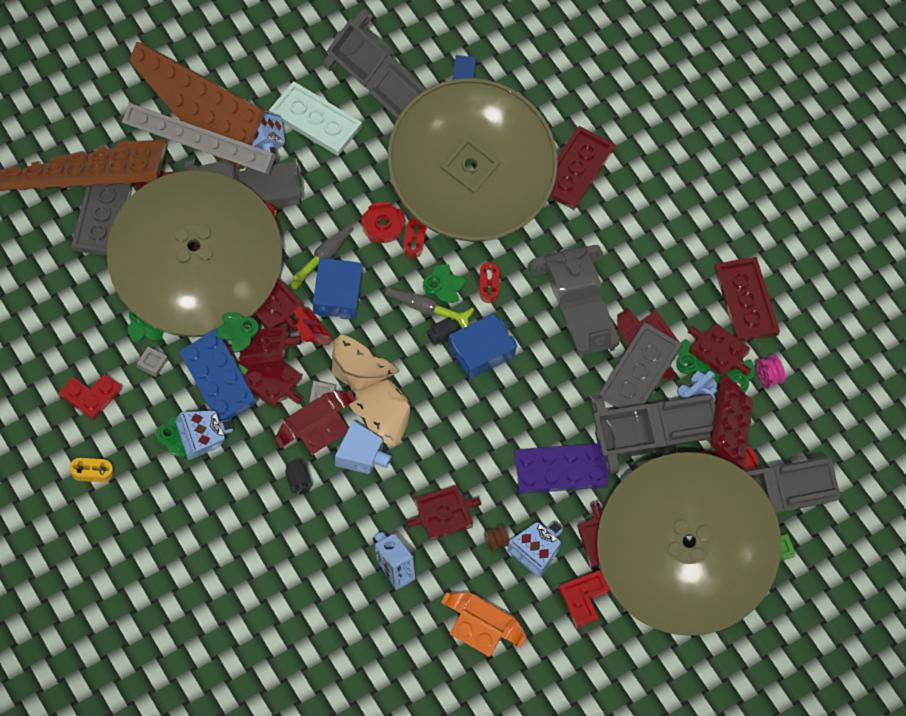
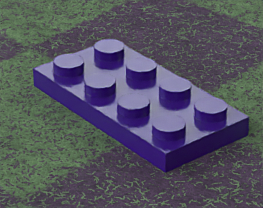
(560, 468)

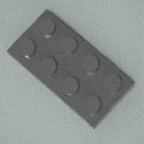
(97, 215)
(640, 368)

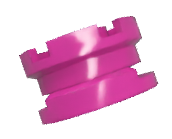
(770, 371)

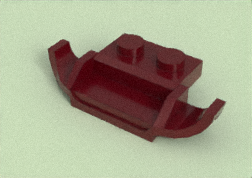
(629, 327)
(316, 422)

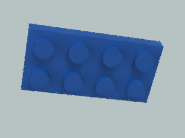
(218, 376)

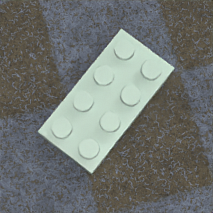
(316, 118)

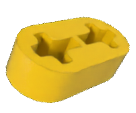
(91, 470)

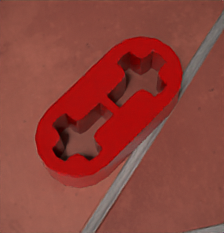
(410, 236)
(493, 282)

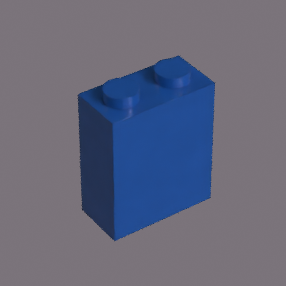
(337, 288)
(482, 346)

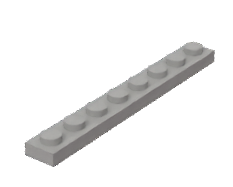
(199, 138)

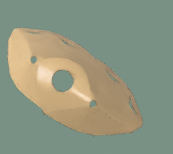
(355, 369)
(384, 405)

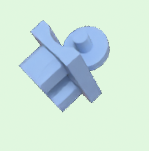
(702, 385)

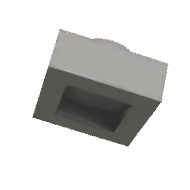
(152, 361)
(319, 389)

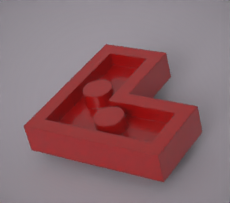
(310, 327)
(90, 401)
(578, 596)

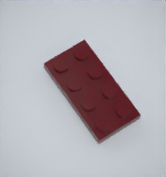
(579, 166)
(747, 299)
(732, 422)

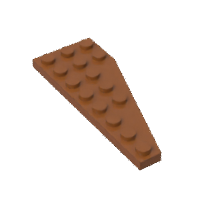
(197, 98)
(123, 164)

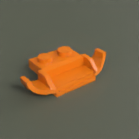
(482, 623)

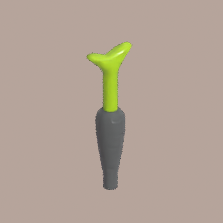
(325, 251)
(428, 306)

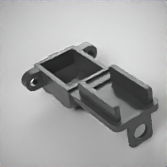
(372, 64)
(278, 188)
(579, 296)
(651, 426)
(799, 484)

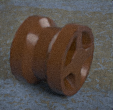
(496, 538)

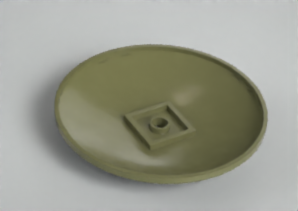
(477, 124)
(184, 288)
(681, 586)

